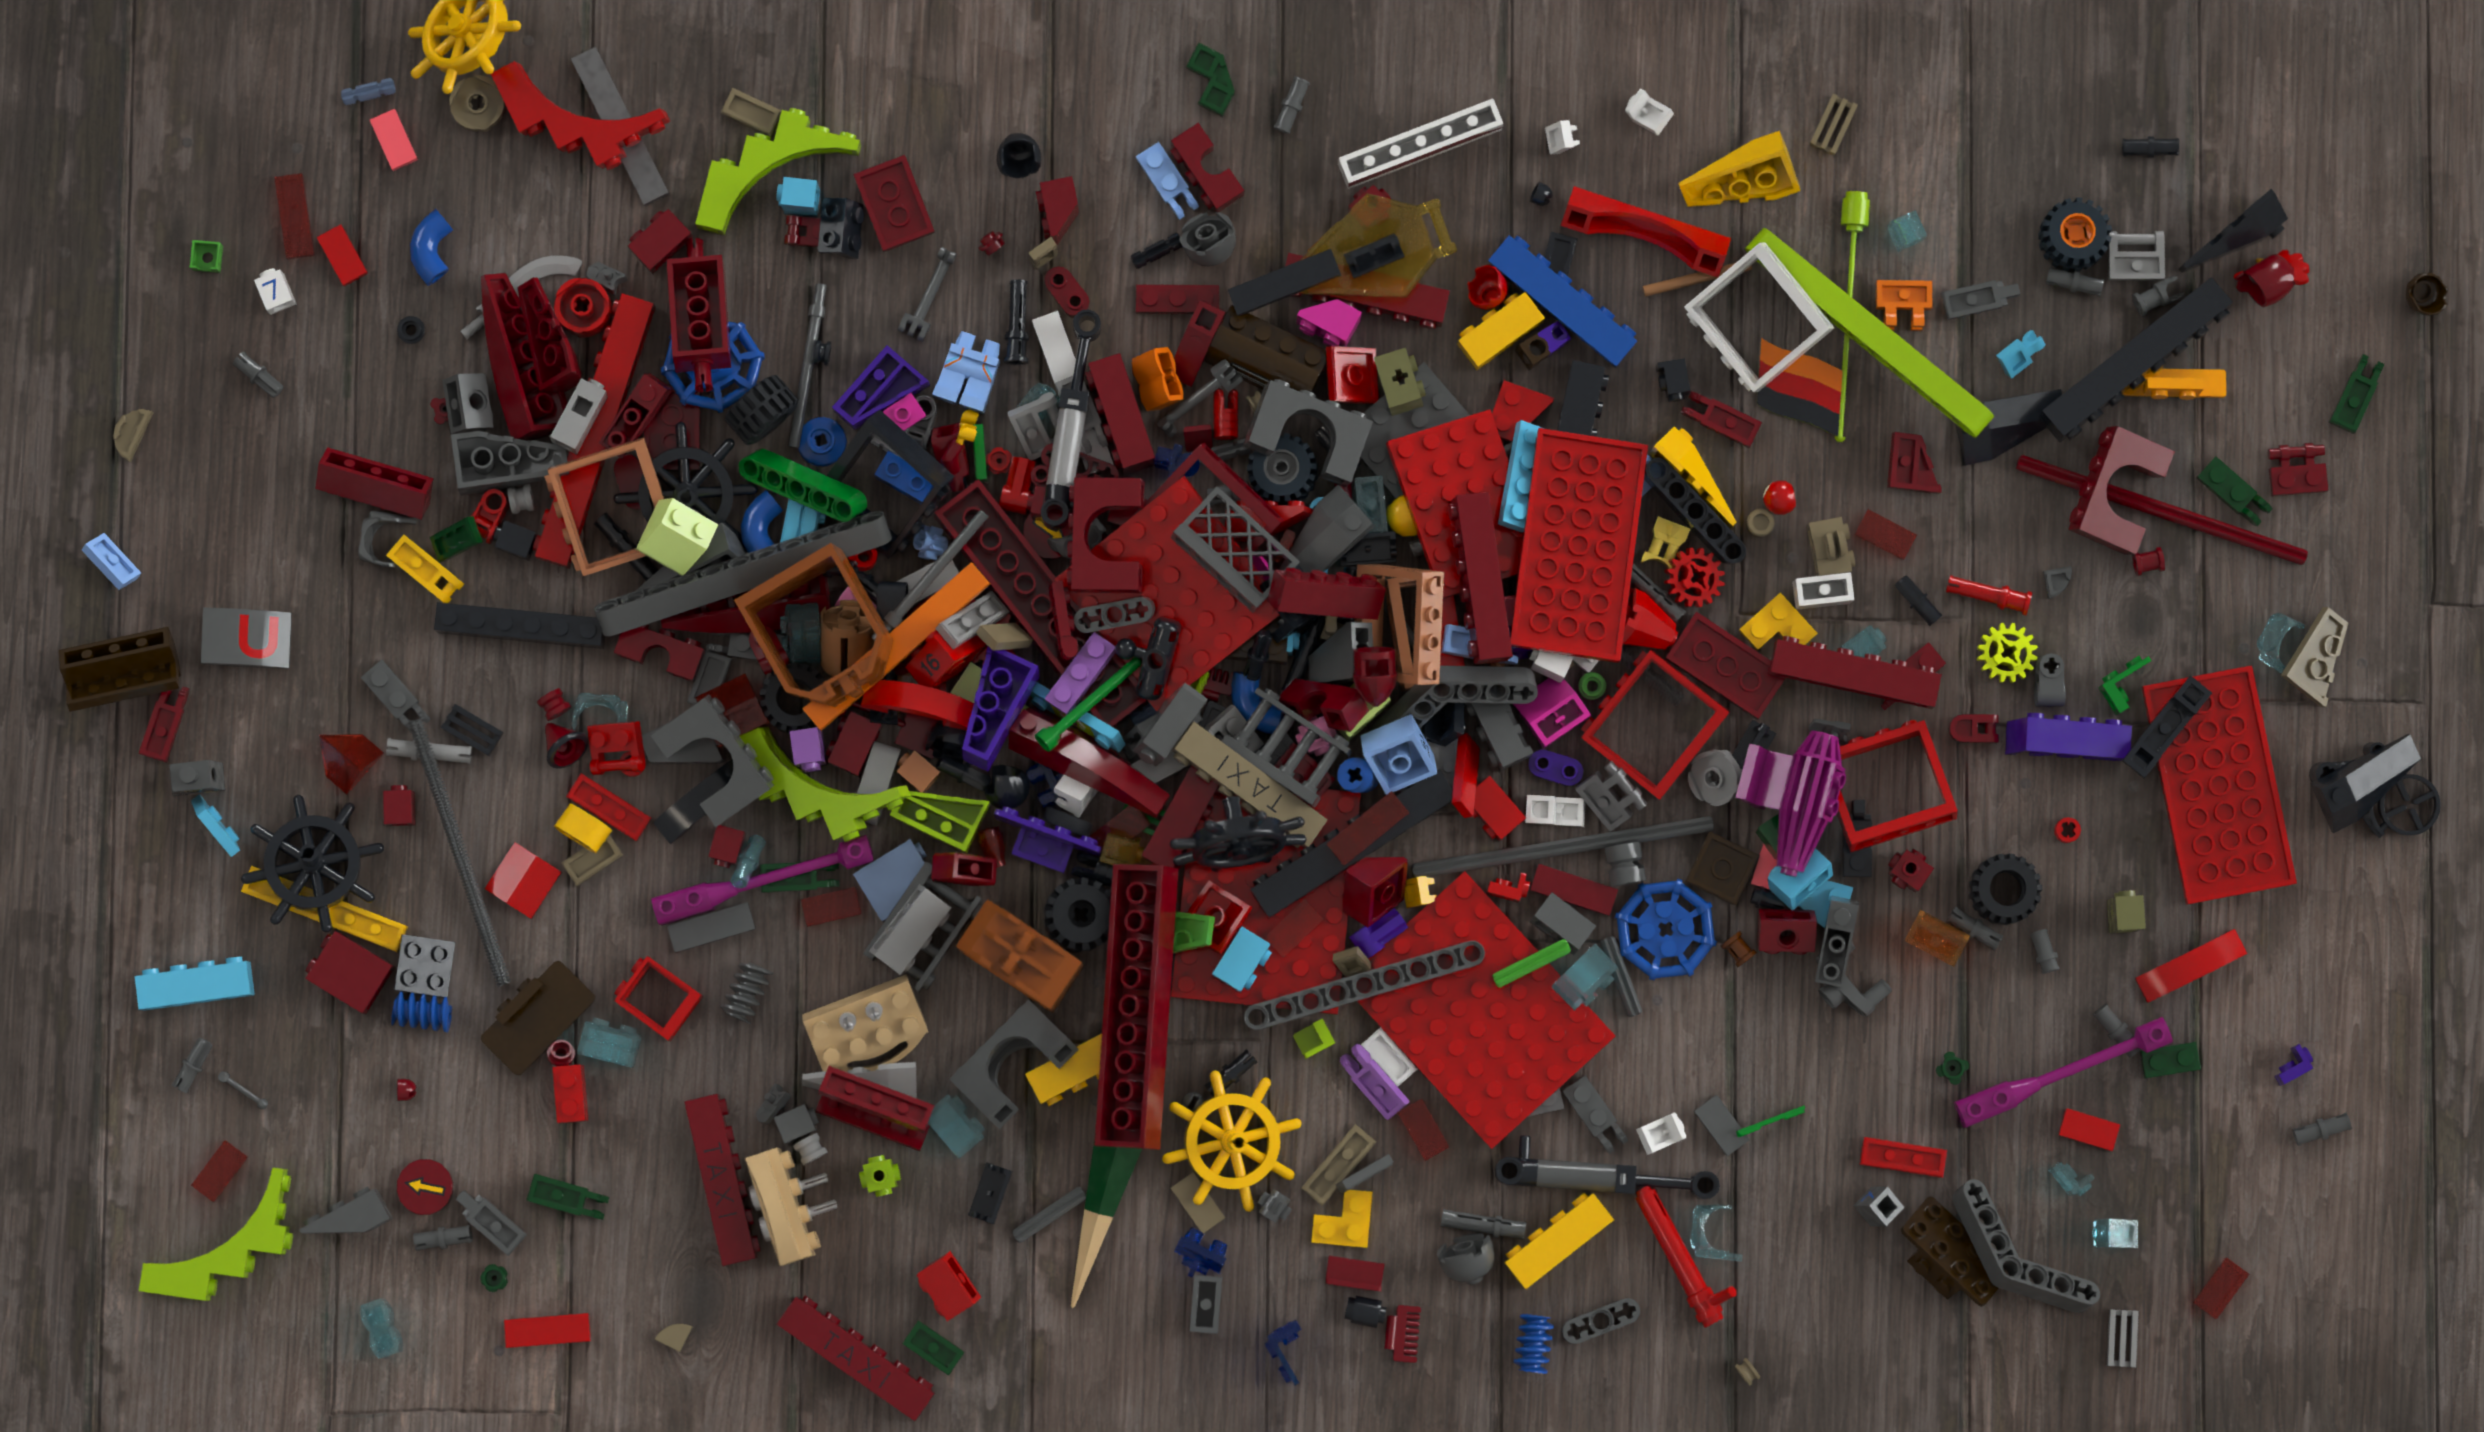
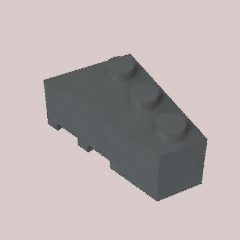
(1501, 733)

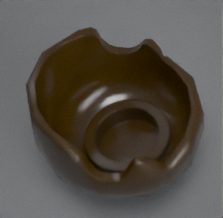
(2426, 294)

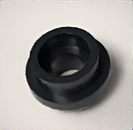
(407, 322)

